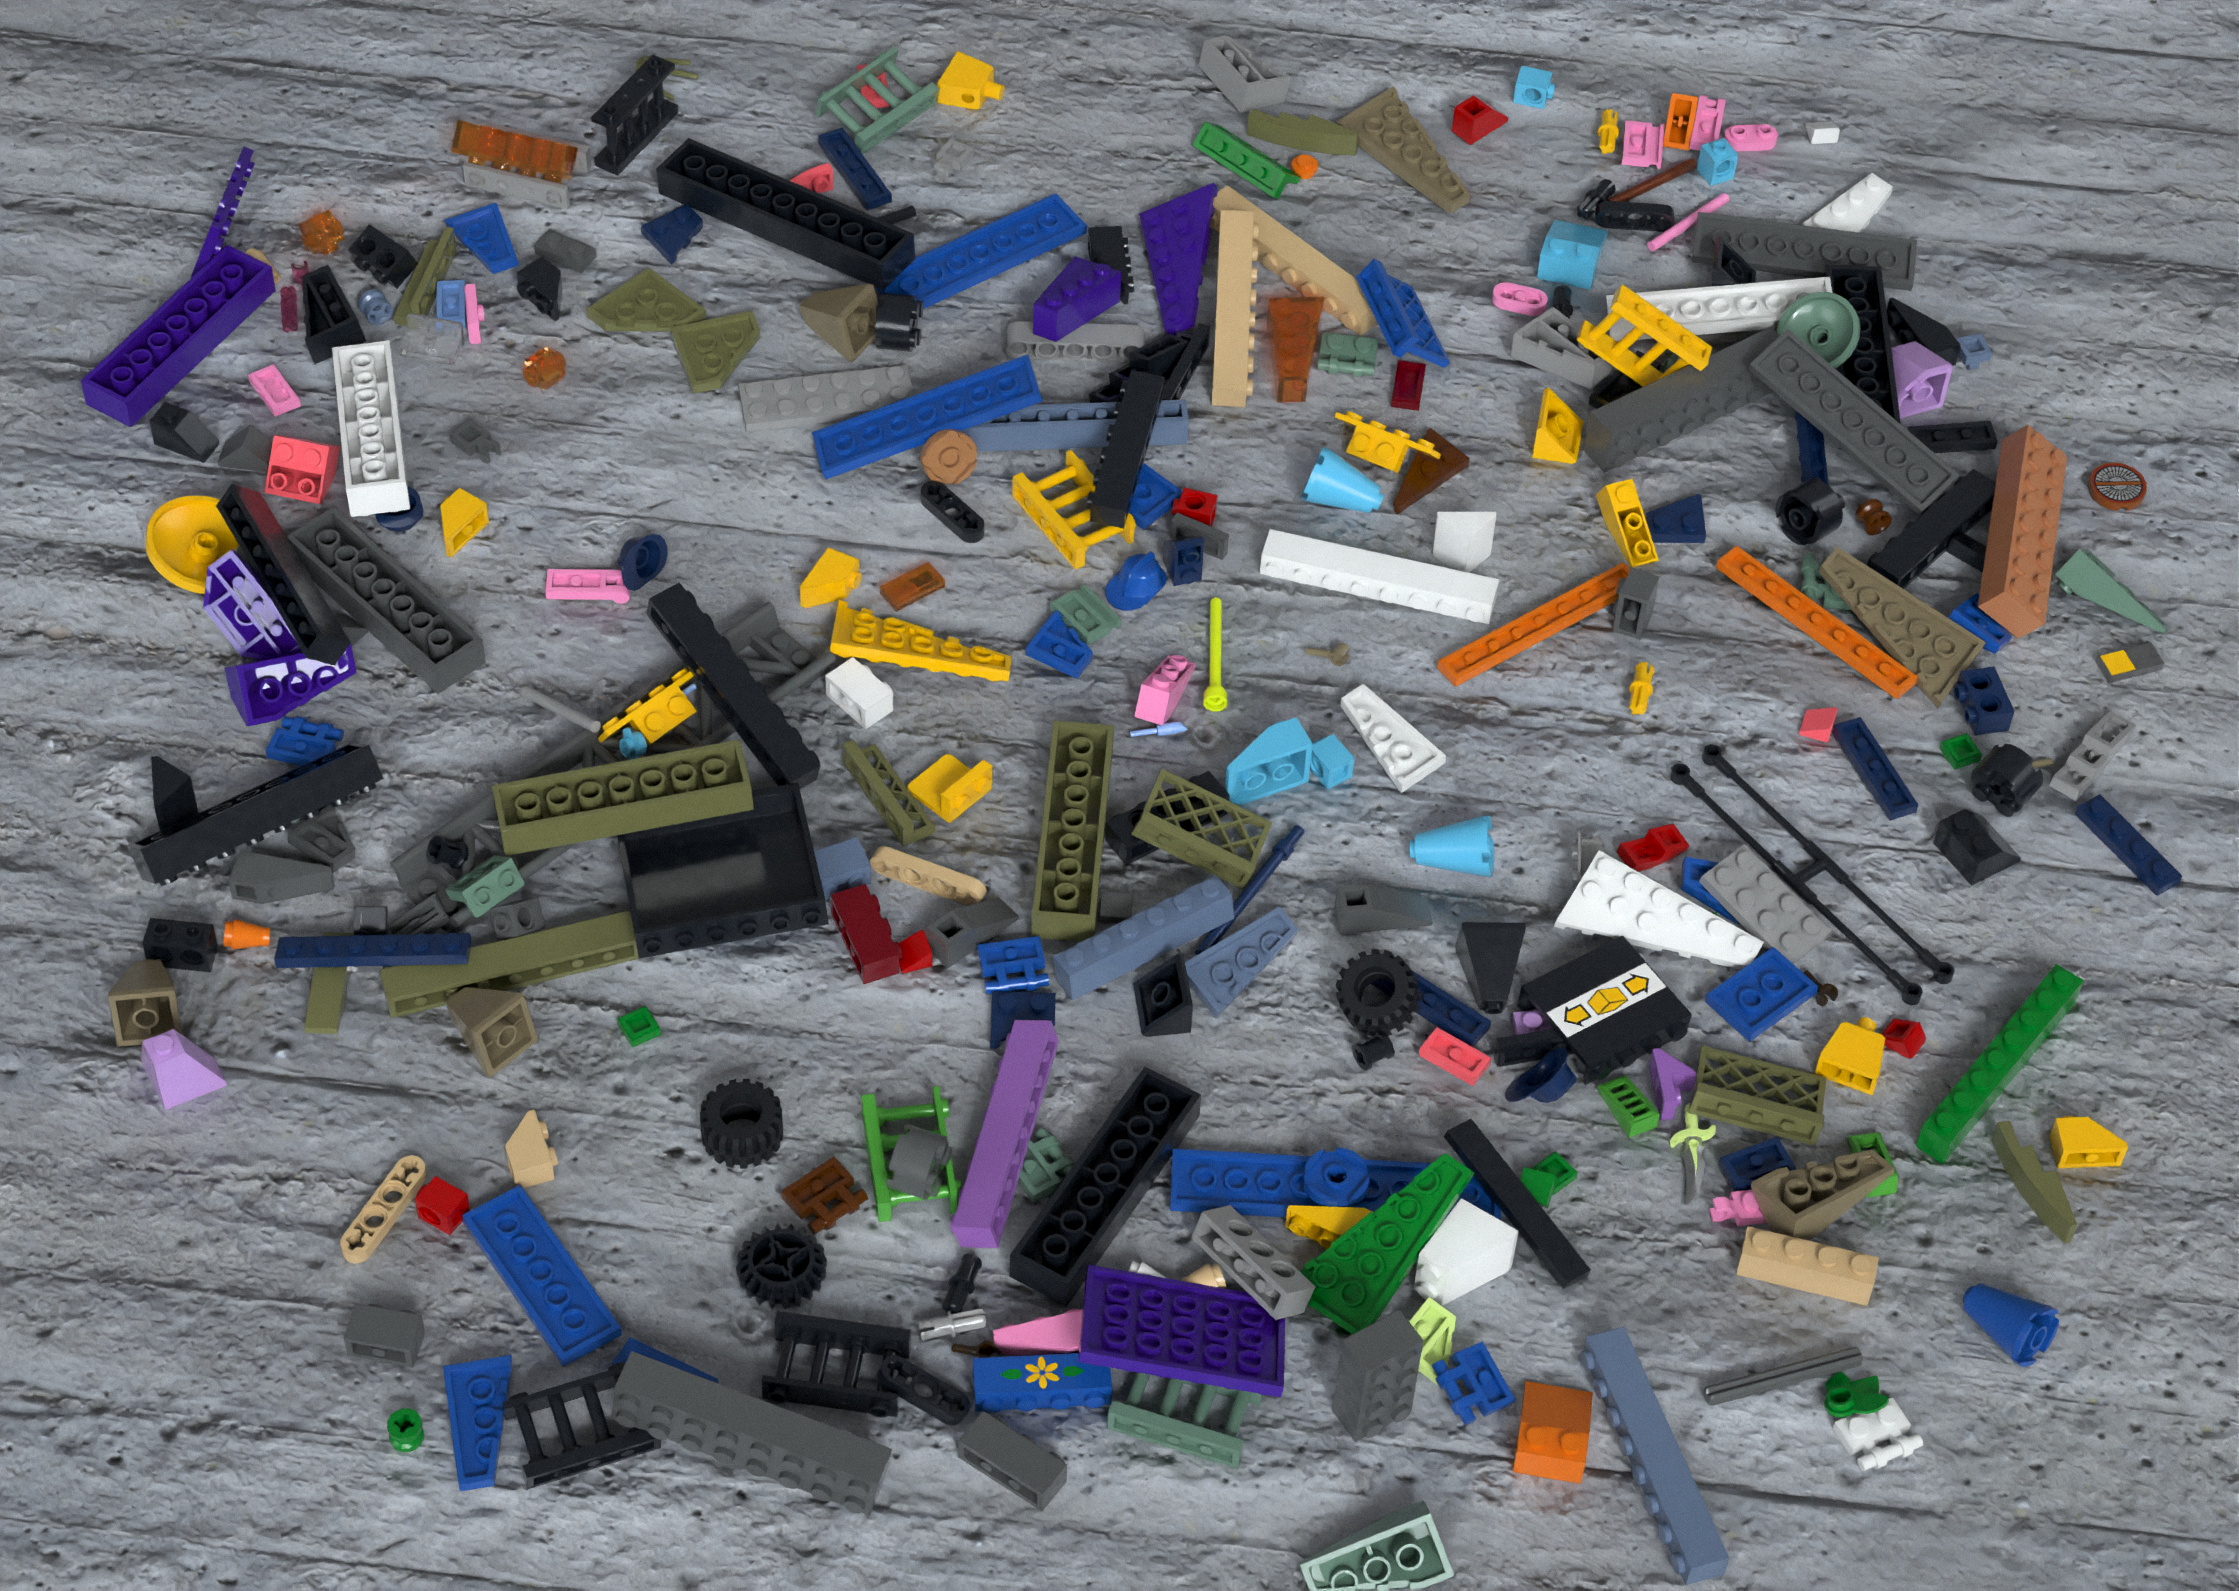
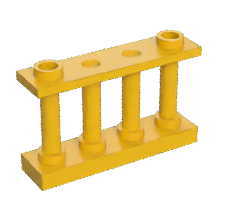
(1646, 320)
(1058, 528)

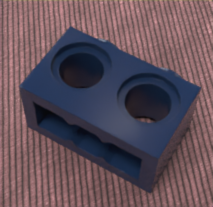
(1984, 701)

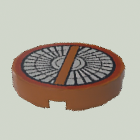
(2117, 486)

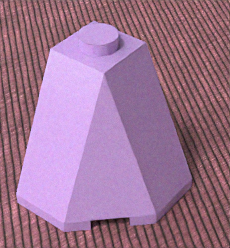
(1919, 378)
(179, 1068)

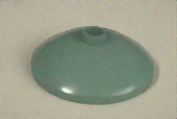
(1821, 316)

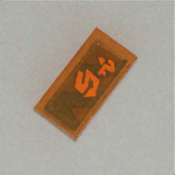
(912, 586)

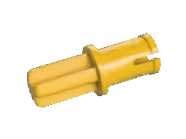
(1608, 131)
(1641, 688)

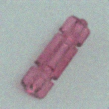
(289, 309)

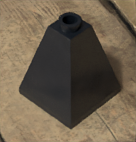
(1489, 960)

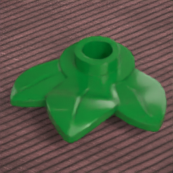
(1851, 1397)

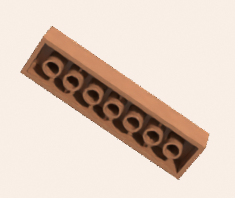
(2023, 532)

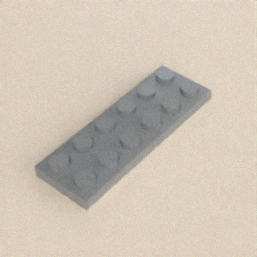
(821, 397)

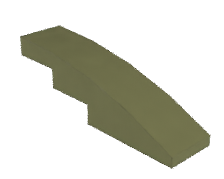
(1307, 135)
(327, 997)
(2038, 1188)

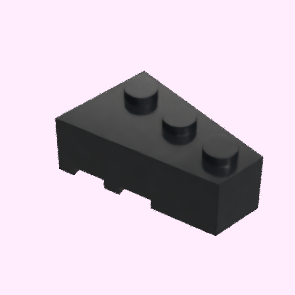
(327, 315)

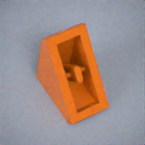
(1680, 121)

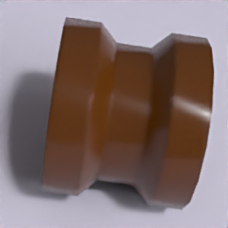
(1873, 517)

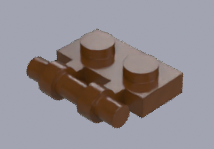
(820, 1187)

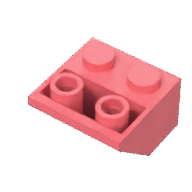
(301, 468)

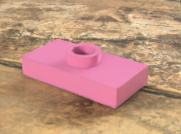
(474, 313)
(274, 390)

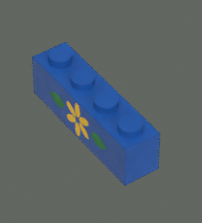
(1039, 1382)

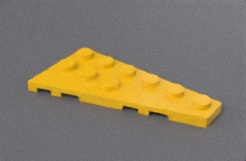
(911, 645)

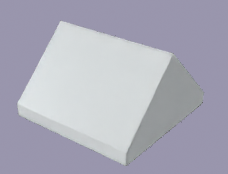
(1463, 538)

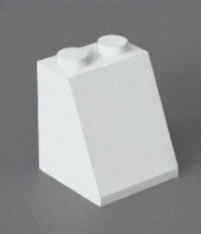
(1464, 1254)

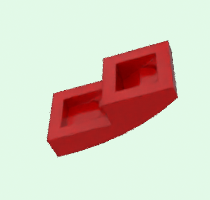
(1656, 848)

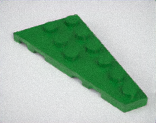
(1376, 1254)

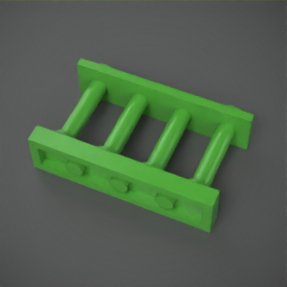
(879, 1143)

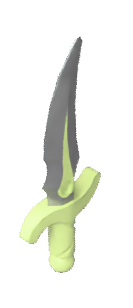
(1693, 1152)

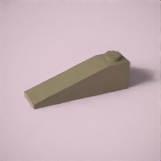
(1813, 1197)

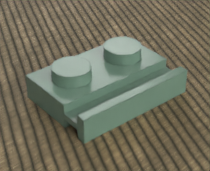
(1086, 614)

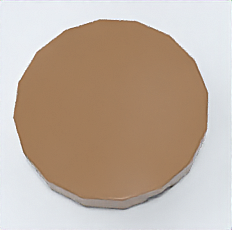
(949, 456)

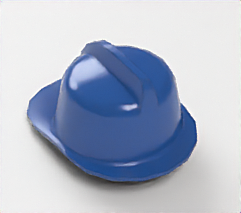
(1135, 582)

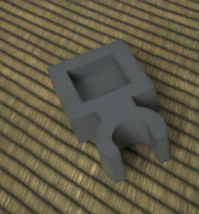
(474, 438)

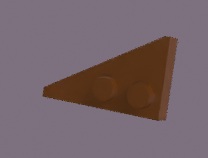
(1428, 472)

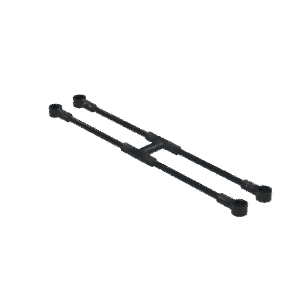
(1821, 863)

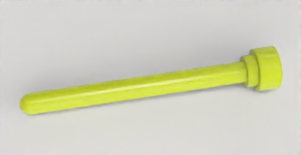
(1215, 695)

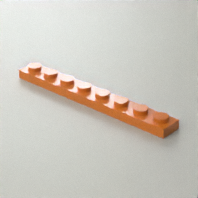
(1817, 622)
(1532, 627)

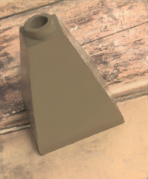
(843, 318)
(143, 1003)
(492, 1025)

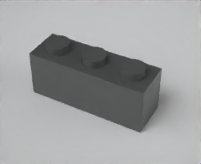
(1012, 1460)

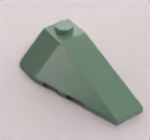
(2094, 581)
(1385, 1555)

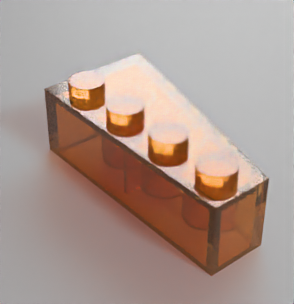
(515, 151)
(1293, 338)

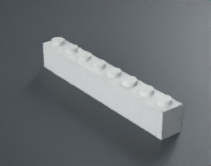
(1379, 576)

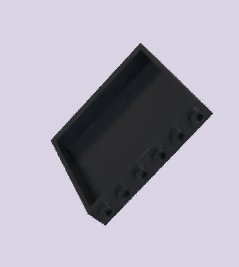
(724, 876)

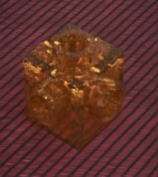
(321, 233)

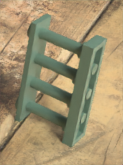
(884, 124)
(1179, 1435)

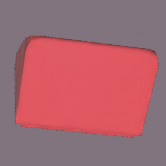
(1818, 723)

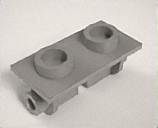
(1584, 853)

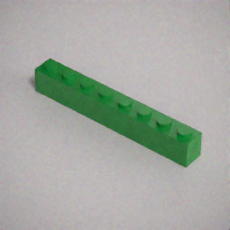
(1999, 1064)

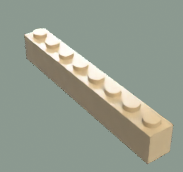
(1301, 265)
(1233, 311)

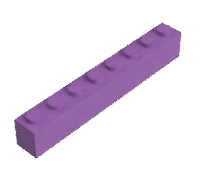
(1005, 1134)

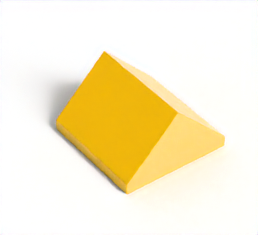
(1557, 431)

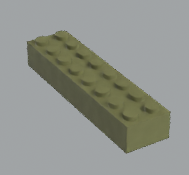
(622, 797)
(1073, 831)

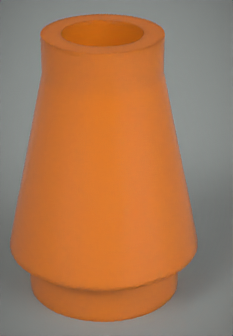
(243, 935)

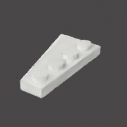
(1854, 207)
(1394, 742)

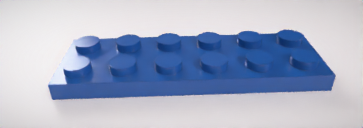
(541, 1275)

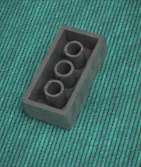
(1377, 1376)

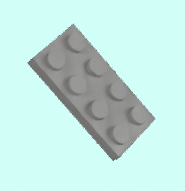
(1764, 905)

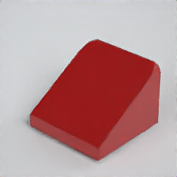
(915, 953)
(1904, 1037)

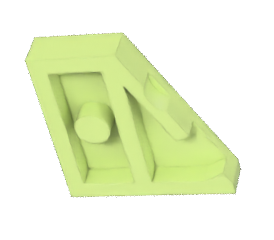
(1436, 1329)

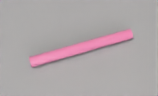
(1687, 222)

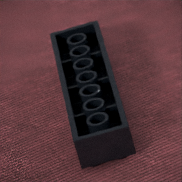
(1871, 362)
(254, 813)
(1104, 1186)

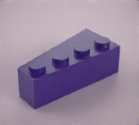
(1075, 298)

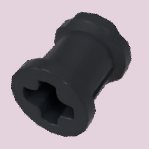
(449, 853)
(1373, 1050)

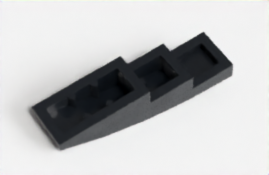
(1152, 359)

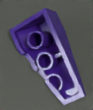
(278, 685)

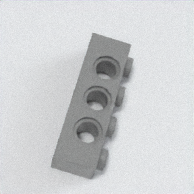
(1253, 1262)

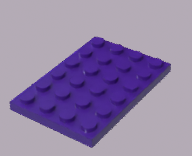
(1181, 1331)

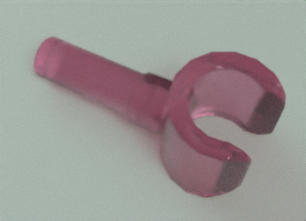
(299, 272)

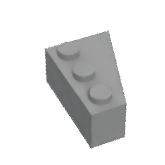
(1240, 76)
(1553, 346)

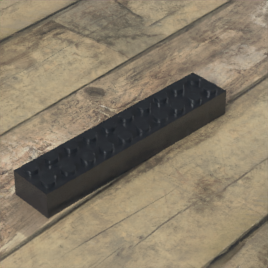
(786, 214)

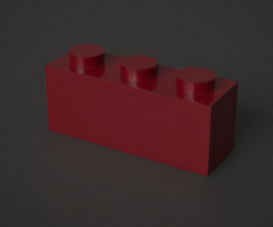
(865, 933)

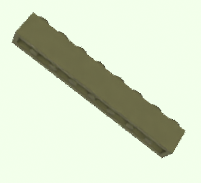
(514, 963)

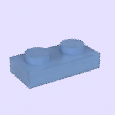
(451, 301)

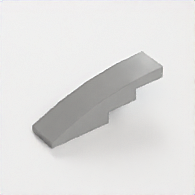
(2092, 755)

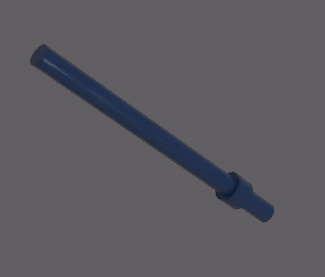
(1280, 852)

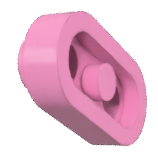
(1751, 137)
(1519, 299)

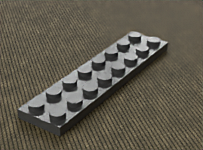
(1804, 249)
(1853, 422)

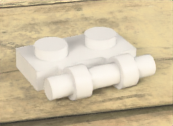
(1865, 1431)

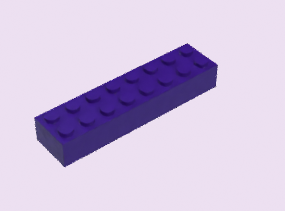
(178, 336)

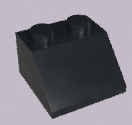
(1973, 846)

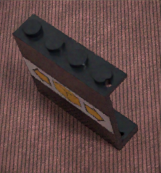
(1608, 1007)

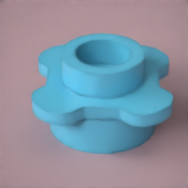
(632, 744)

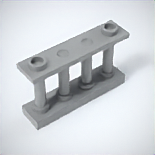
(524, 186)

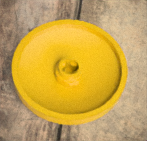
(186, 539)

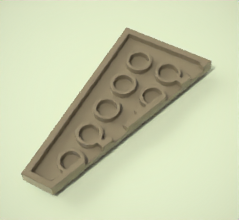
(1406, 149)
(1905, 625)

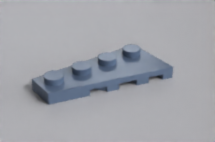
(1236, 961)

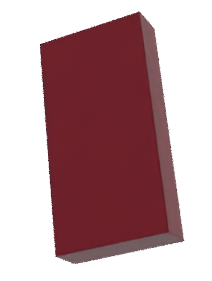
(1408, 385)

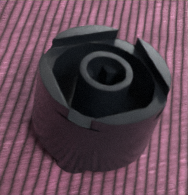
(898, 322)
(1810, 511)
(2006, 779)

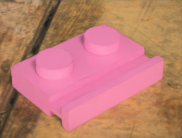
(1642, 144)

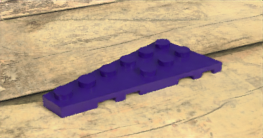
(226, 208)
(1177, 249)

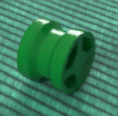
(409, 1438)

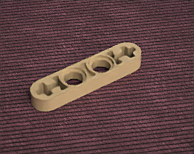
(899, 867)
(387, 1210)

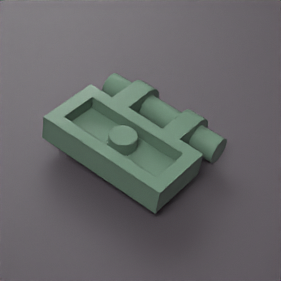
(1347, 354)
(1813, 590)
(1038, 1176)

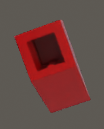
(1476, 119)

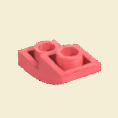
(816, 179)

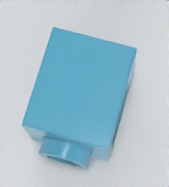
(1533, 87)
(1717, 161)
(1331, 761)

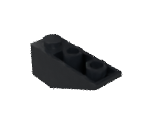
(1109, 247)
(1914, 326)

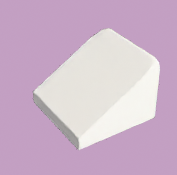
(1822, 132)

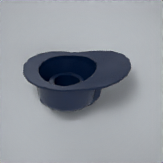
(404, 519)
(642, 560)
(1545, 1080)

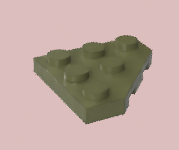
(645, 305)
(714, 348)

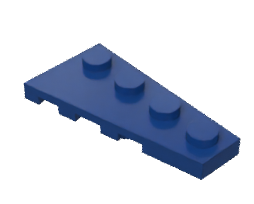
(477, 1417)

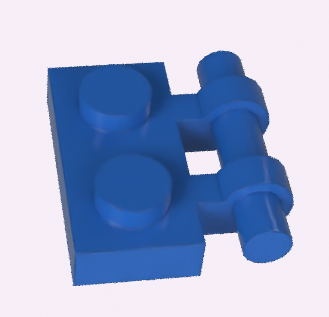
(298, 748)
(1013, 957)
(1481, 1378)

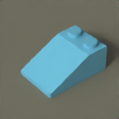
(1571, 254)
(1270, 763)

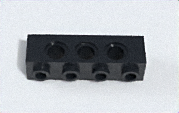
(1121, 825)

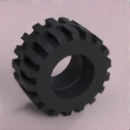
(1370, 969)
(747, 1144)

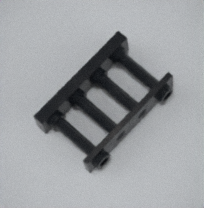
(645, 126)
(836, 1334)
(574, 1457)

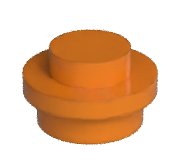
(1304, 166)

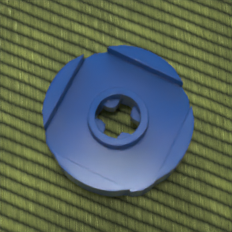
(1342, 1162)

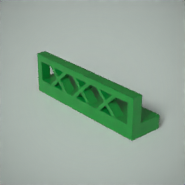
(1244, 159)

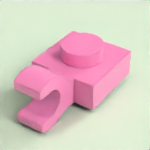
(1740, 1205)

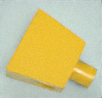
(968, 83)
(1853, 1056)

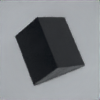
(1729, 266)
(172, 793)
(1165, 999)

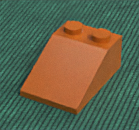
(1553, 1432)

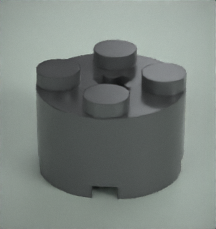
(918, 1162)

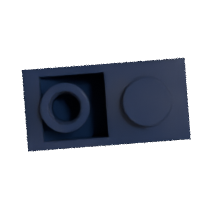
(1184, 559)

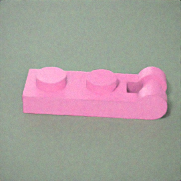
(1707, 121)
(586, 585)

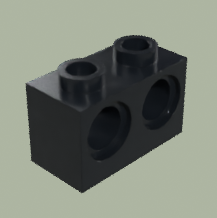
(383, 255)
(181, 944)

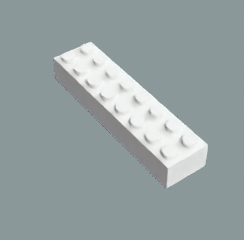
(370, 429)

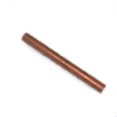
(1655, 181)

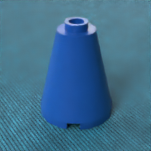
(2012, 1321)

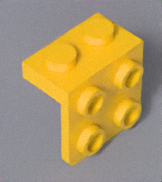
(951, 786)

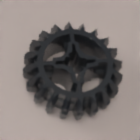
(770, 1279)

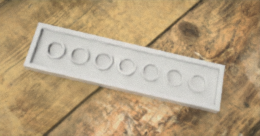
(1726, 306)

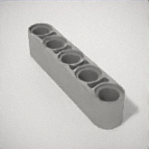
(1085, 343)

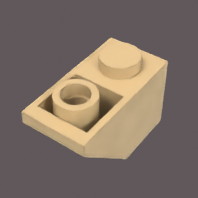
(528, 1155)

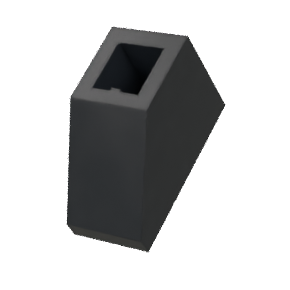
(542, 286)

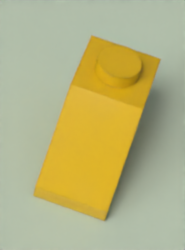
(462, 519)
(830, 579)
(2084, 1143)

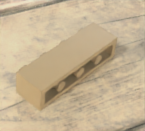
(1807, 1266)

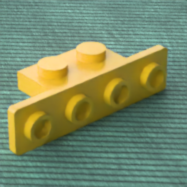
(1381, 447)
(659, 714)

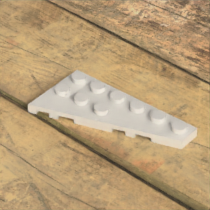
(1624, 902)

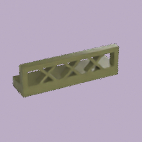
(423, 284)
(884, 798)

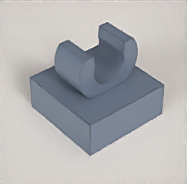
(1973, 350)

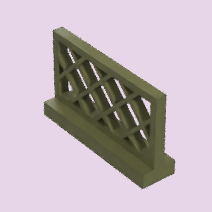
(1194, 846)
(1753, 1109)

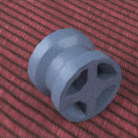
(375, 307)

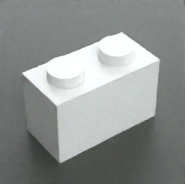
(859, 692)

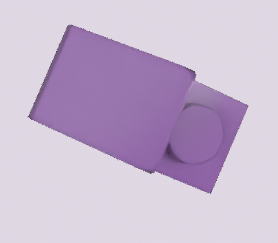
(1668, 1080)

